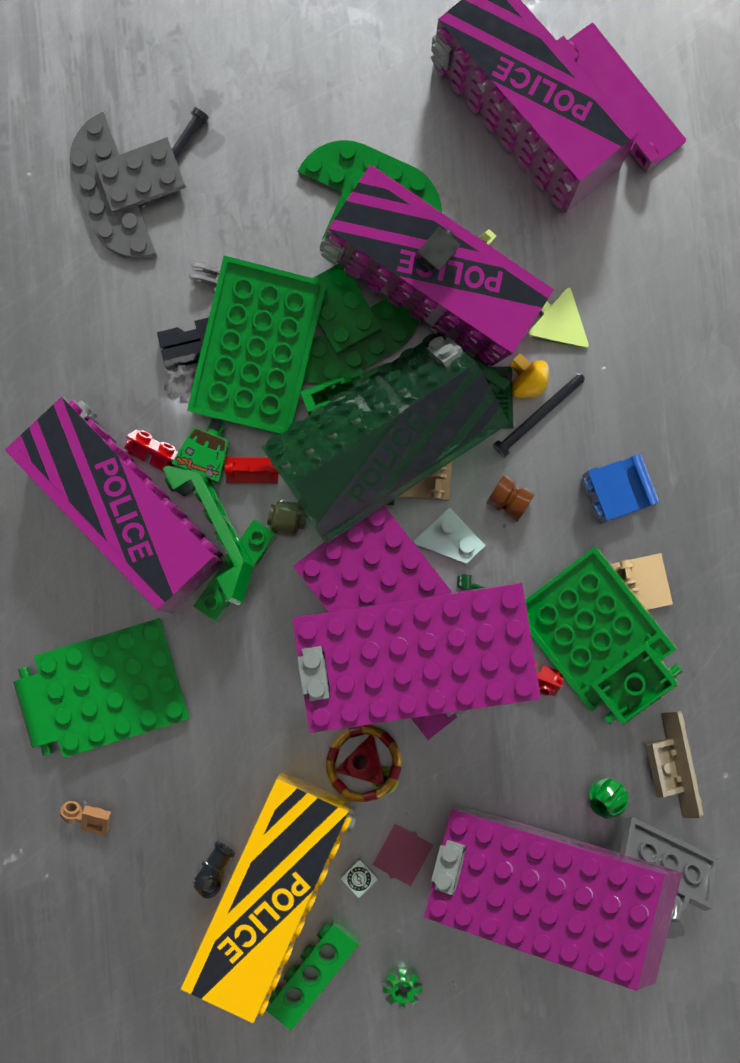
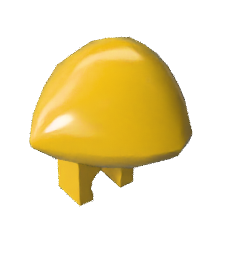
(532, 377)

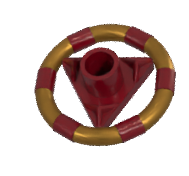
(364, 763)

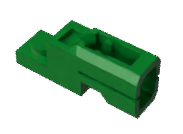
(325, 392)

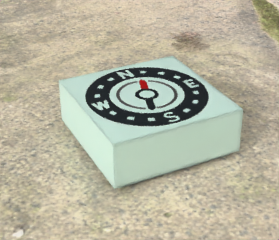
(359, 878)

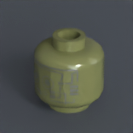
(286, 518)

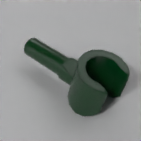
(465, 582)

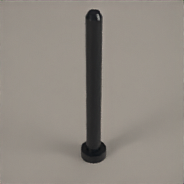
(198, 118)
(538, 415)

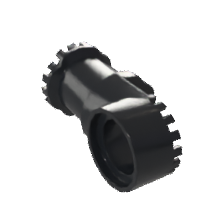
(212, 869)

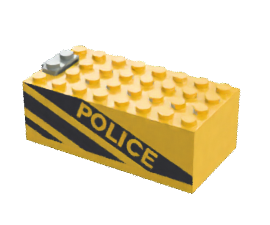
(269, 896)

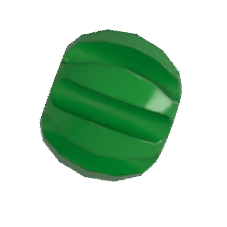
(608, 798)
(396, 994)

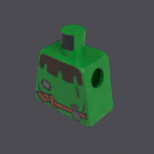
(205, 452)

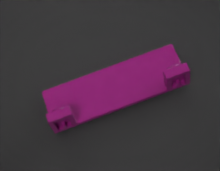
(604, 66)

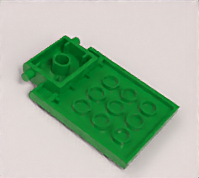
(602, 638)
(101, 690)

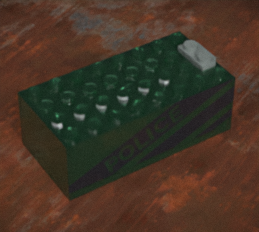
(385, 434)

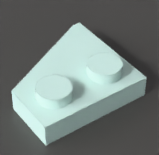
(450, 538)

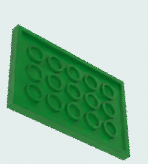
(256, 345)

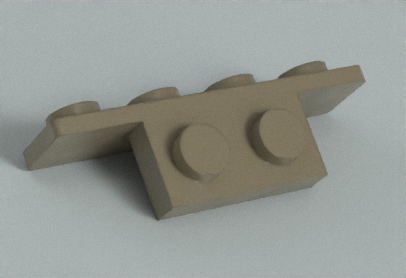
(673, 766)

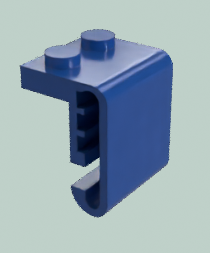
(620, 488)

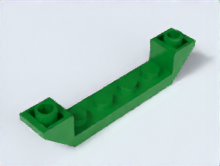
(235, 580)

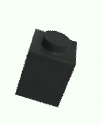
(437, 249)

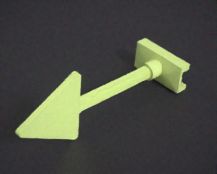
(560, 320)

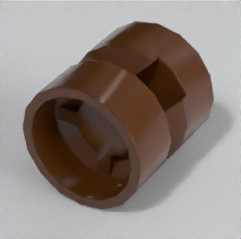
(510, 498)

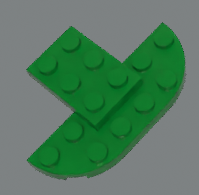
(345, 162)
(354, 331)

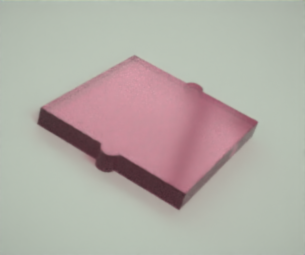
(402, 854)

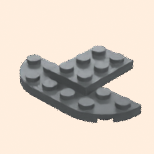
(117, 183)

